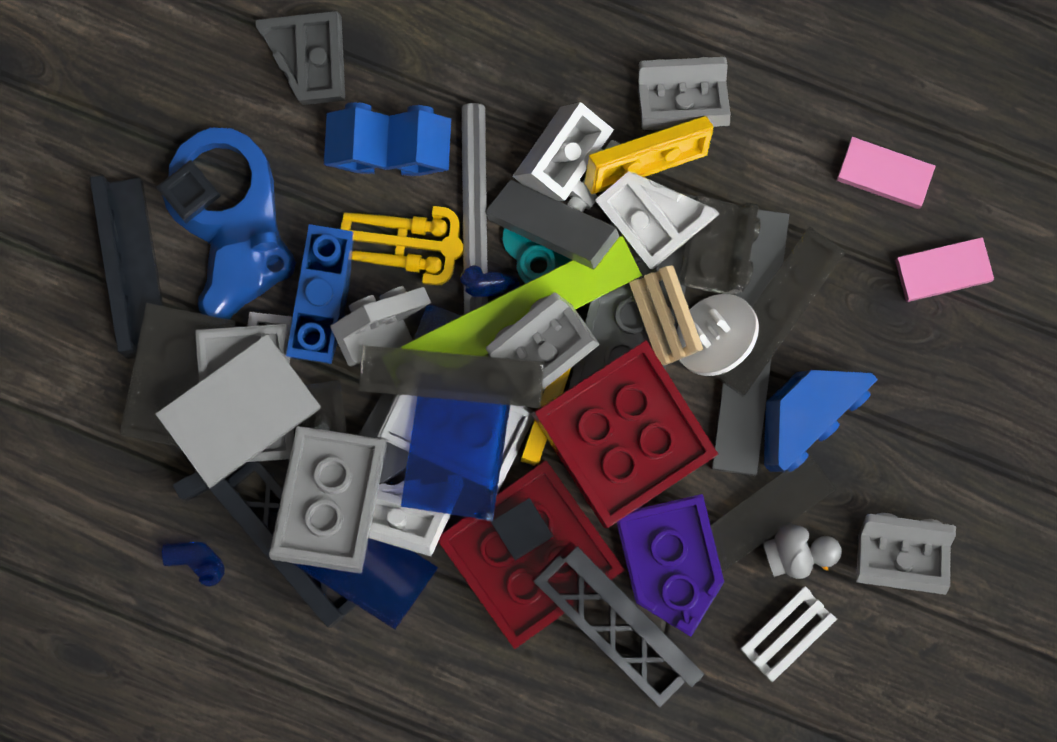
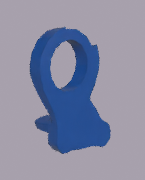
(243, 240)

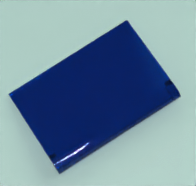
(455, 457)
(388, 582)

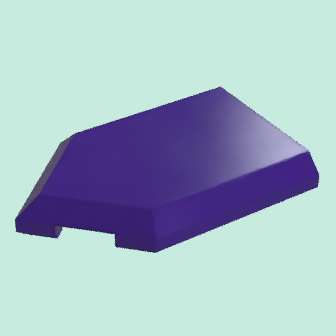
(672, 560)

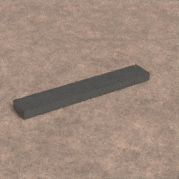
(743, 417)

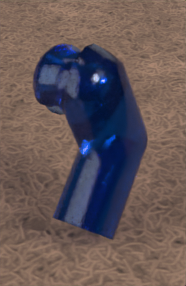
(487, 284)
(198, 557)

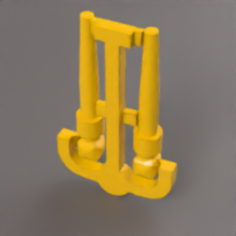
(450, 247)

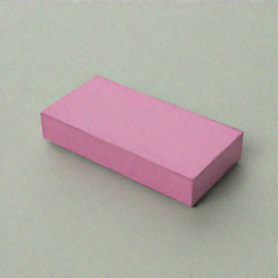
(885, 173)
(944, 269)

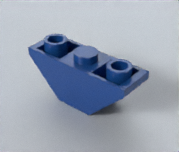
(321, 293)
(808, 411)

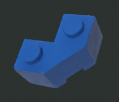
(406, 141)

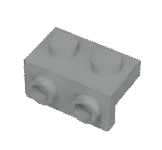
(683, 91)
(378, 322)
(548, 334)
(905, 553)

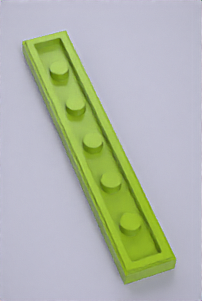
(571, 281)

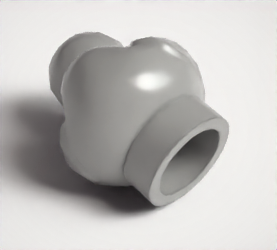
(792, 555)

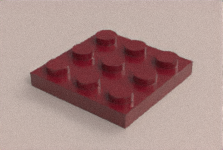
(625, 434)
(506, 584)

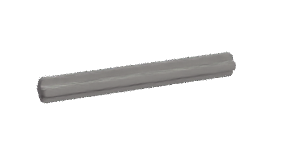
(474, 194)

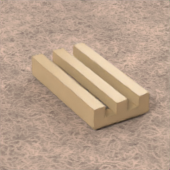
(651, 320)

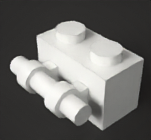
(563, 154)

